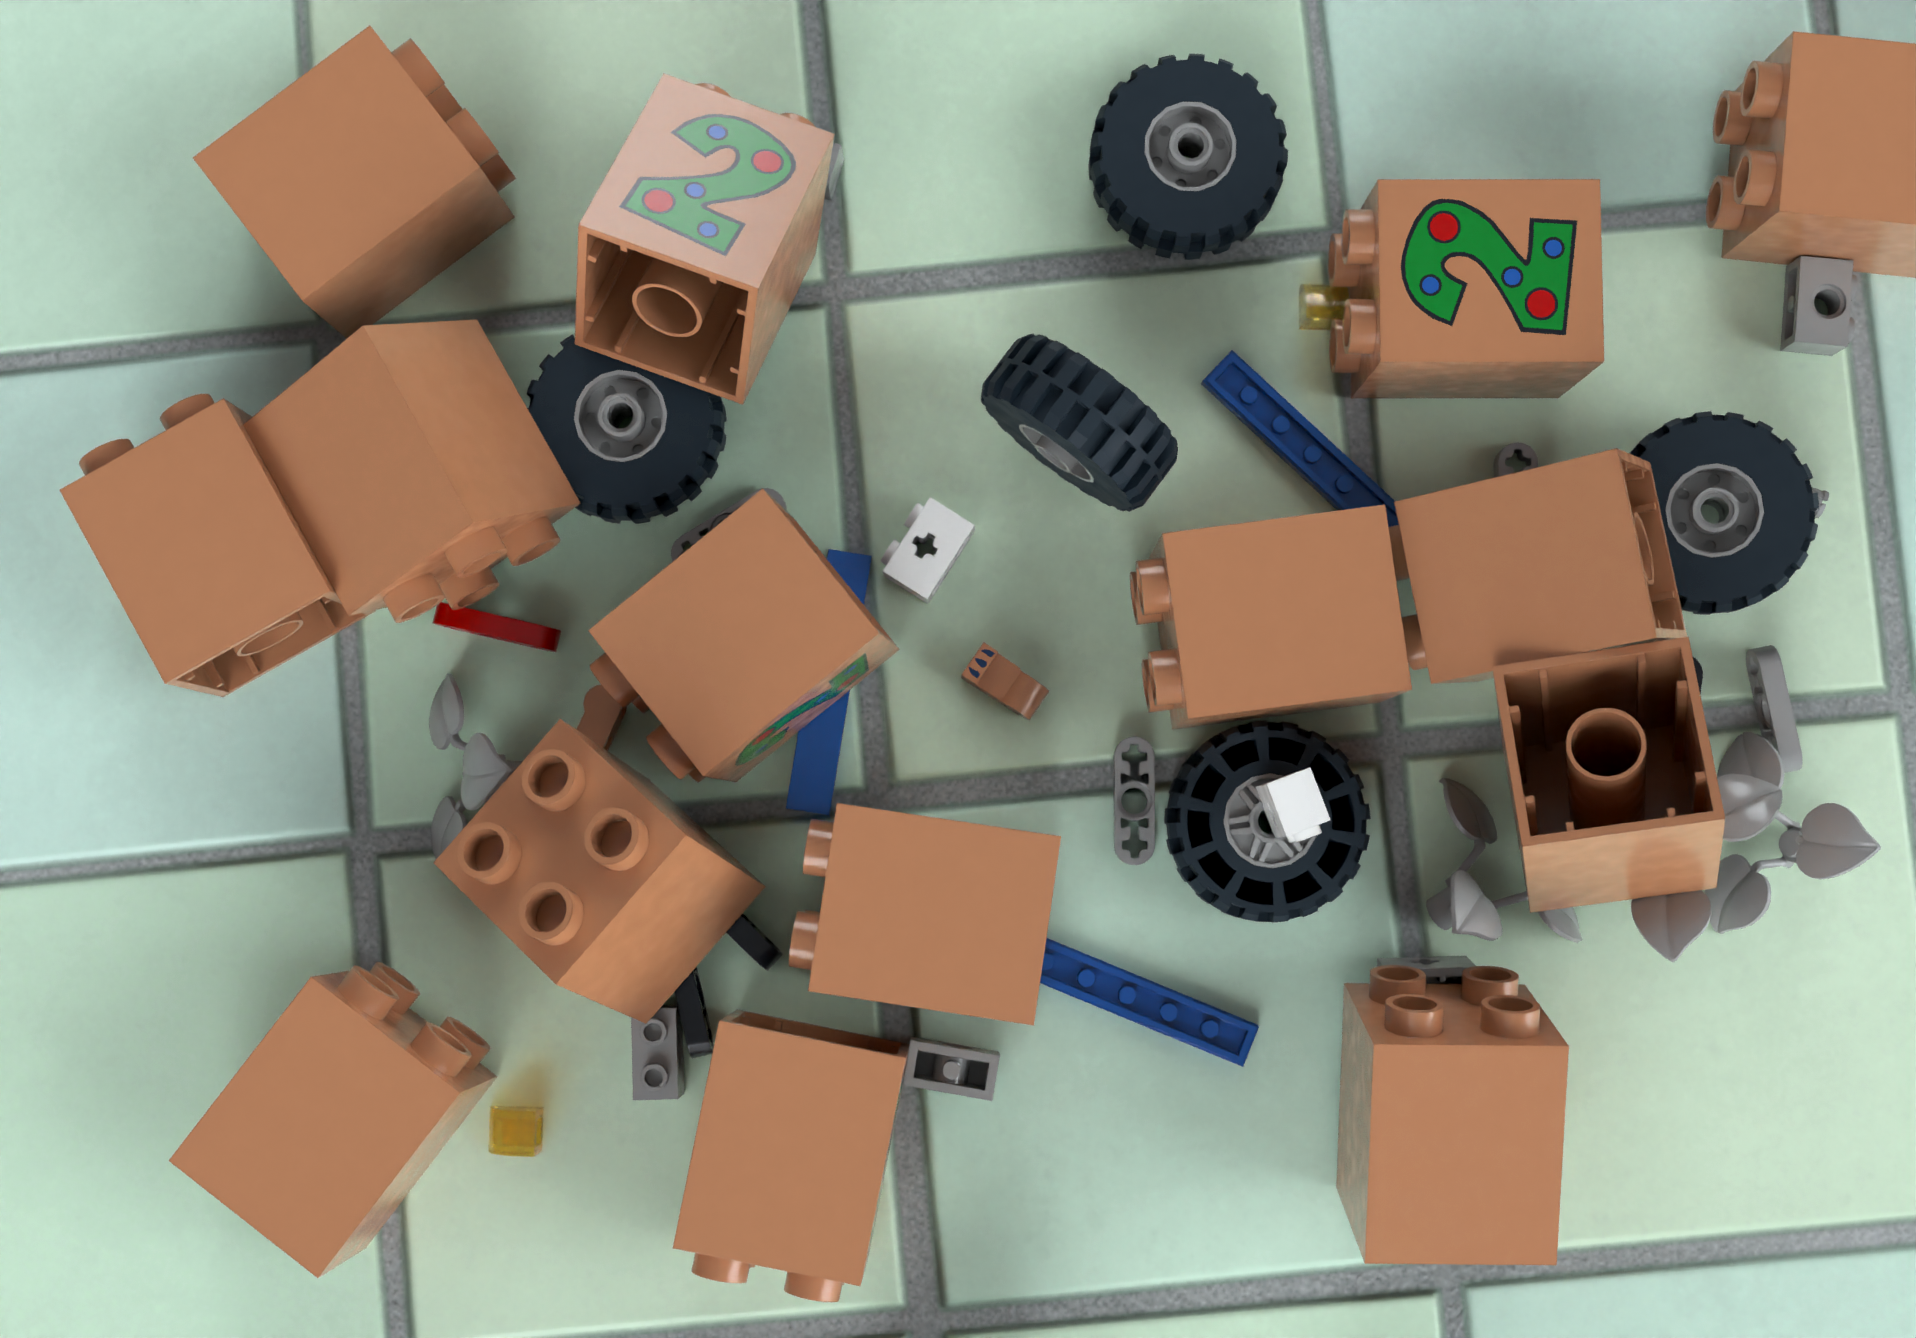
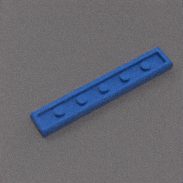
(1294, 438)
(821, 739)
(1147, 1003)

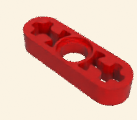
(497, 627)

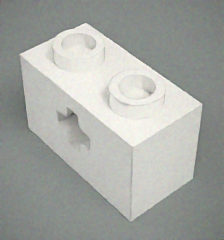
(949, 538)
(1294, 805)

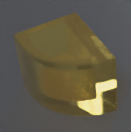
(1320, 305)
(515, 1130)

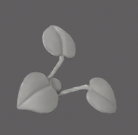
(482, 765)
(1824, 847)
(1462, 902)
(1678, 919)

